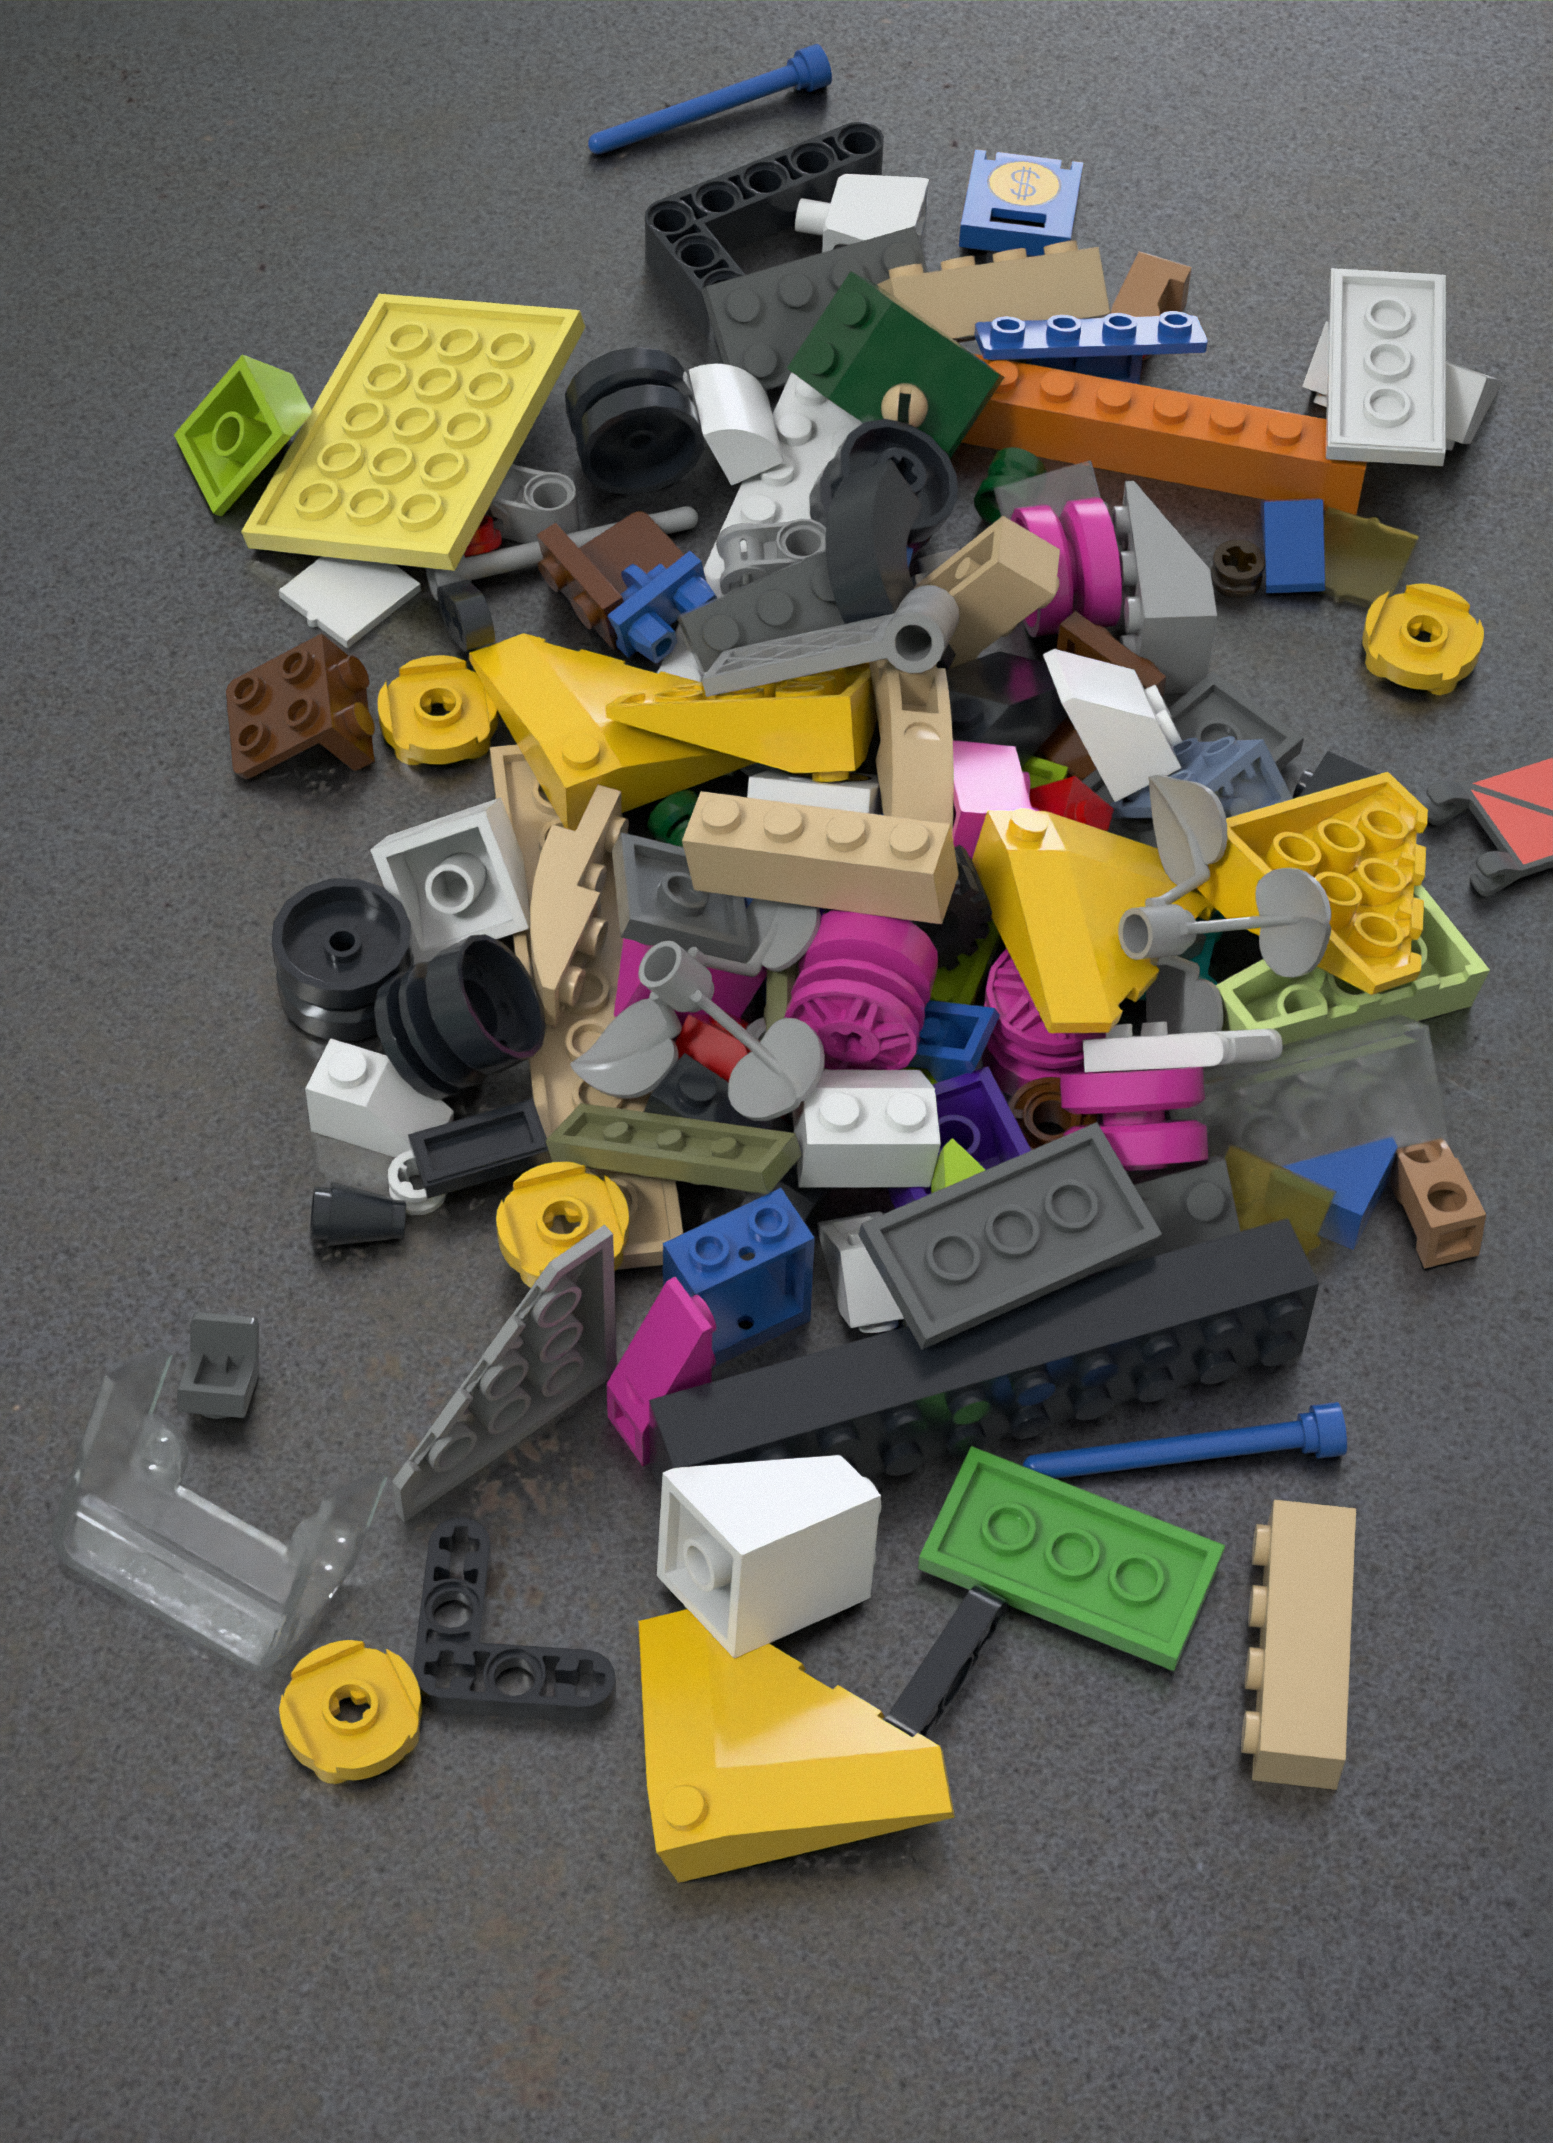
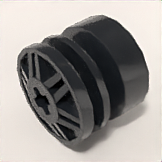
(460, 1017)

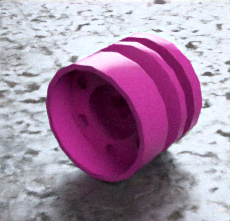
(865, 989)
(1020, 1043)

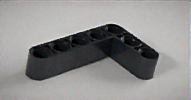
(699, 226)

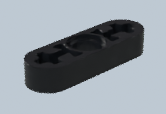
(949, 1662)

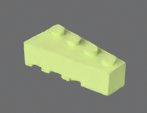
(1324, 1003)

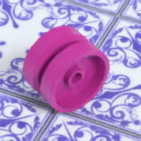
(1086, 567)
(1135, 1113)

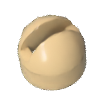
(917, 408)

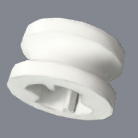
(401, 1189)

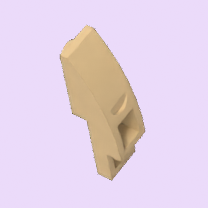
(915, 743)
(567, 901)

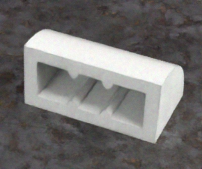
(736, 420)

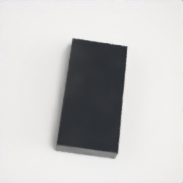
(479, 1148)

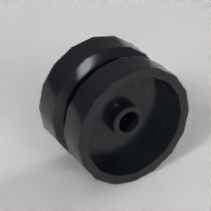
(634, 420)
(917, 459)
(334, 953)

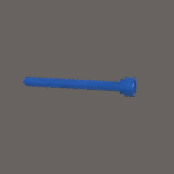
(805, 70)
(1317, 1431)

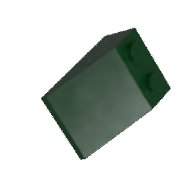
(875, 342)

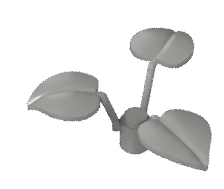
(1290, 903)
(639, 1046)

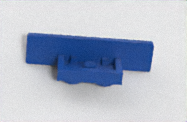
(1092, 346)

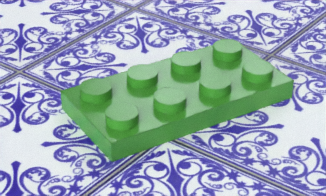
(1072, 1557)

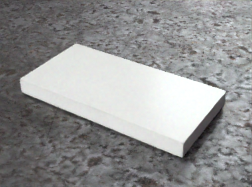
(1386, 367)

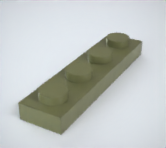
(674, 1148)

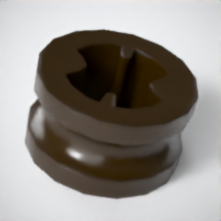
(1249, 561)

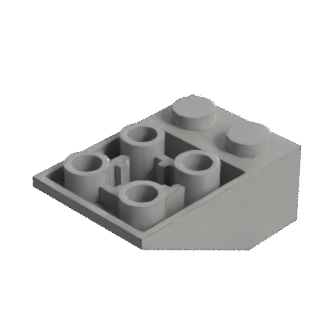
(1165, 593)

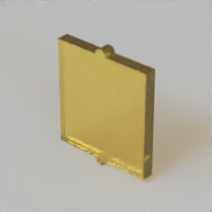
(1363, 557)
(1273, 1193)

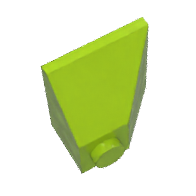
(240, 429)

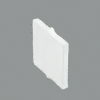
(348, 595)

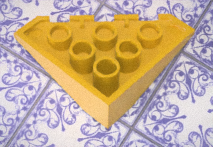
(558, 718)
(794, 724)
(1363, 855)
(1059, 910)
(767, 1760)

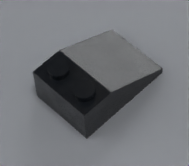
(1004, 702)

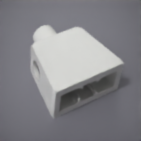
(865, 209)

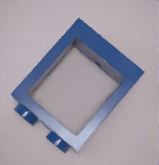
(767, 1291)

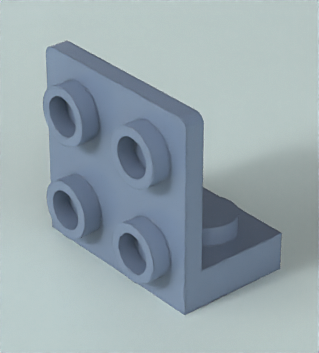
(1234, 769)

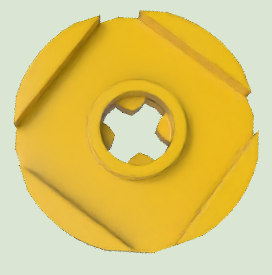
(1417, 664)
(430, 738)
(555, 1191)
(358, 1749)

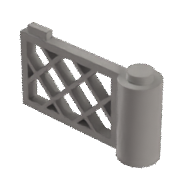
(908, 638)

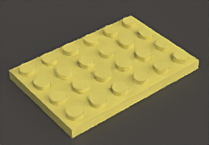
(414, 431)

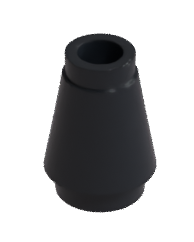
(355, 1216)

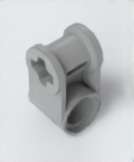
(532, 502)
(768, 548)

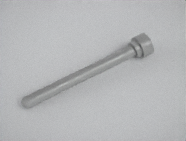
(530, 553)

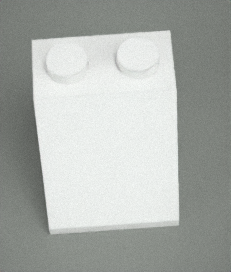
(767, 1545)

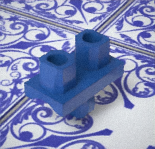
(654, 603)

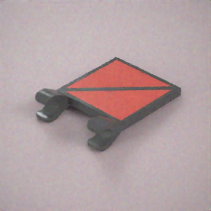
(1514, 812)

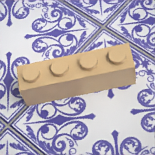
(1013, 286)
(821, 857)
(1303, 1645)

